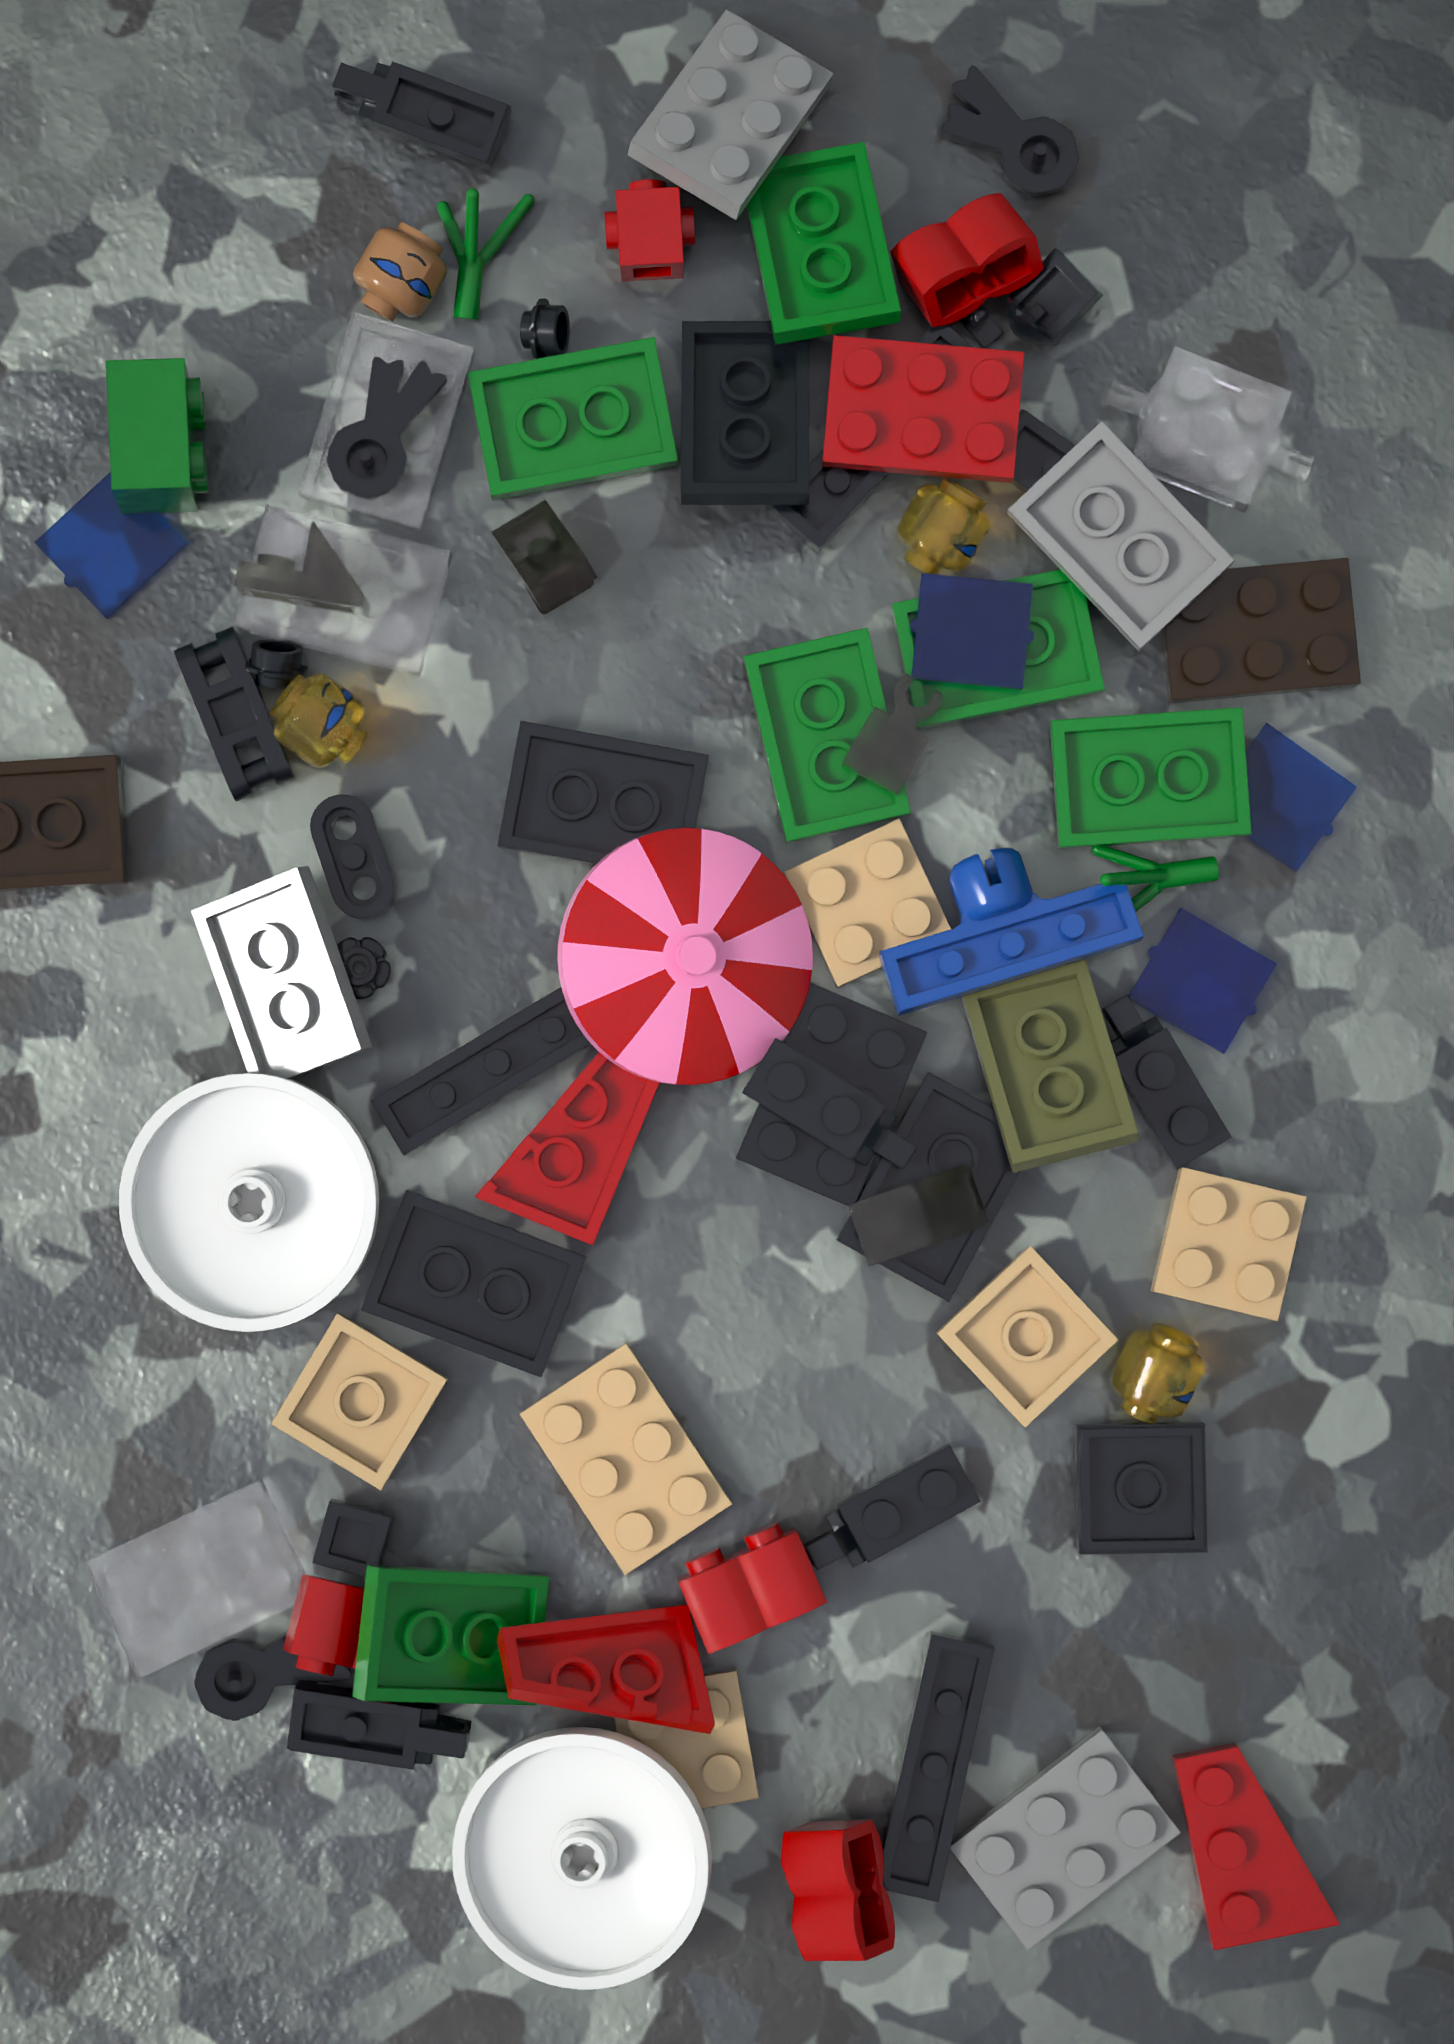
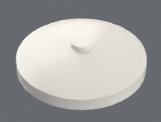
(248, 1202)
(582, 1858)

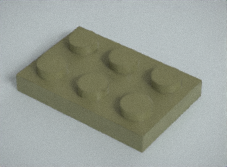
(1050, 1067)

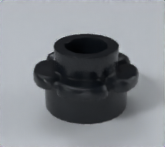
(545, 329)
(276, 662)
(376, 970)

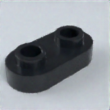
(353, 858)

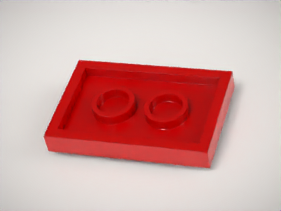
(923, 409)

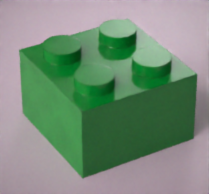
(152, 435)

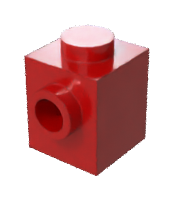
(649, 231)

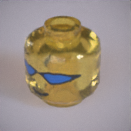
(943, 527)
(319, 720)
(1157, 1373)

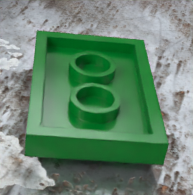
(822, 246)
(573, 418)
(1058, 663)
(809, 713)
(1150, 778)
(436, 1633)

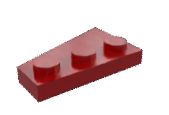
(576, 1153)
(613, 1666)
(1242, 1855)

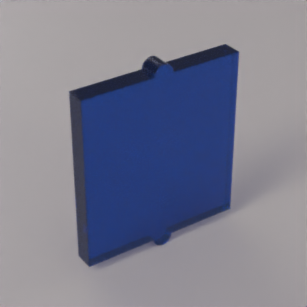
(109, 551)
(971, 631)
(1290, 797)
(1202, 980)

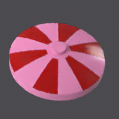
(685, 956)

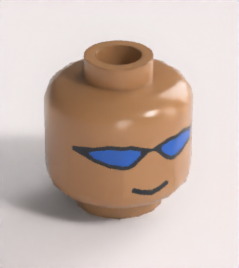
(400, 272)

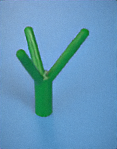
(470, 261)
(1158, 875)

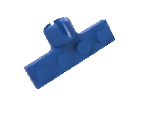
(1006, 933)

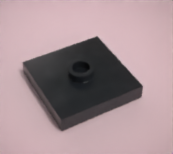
(1140, 1488)

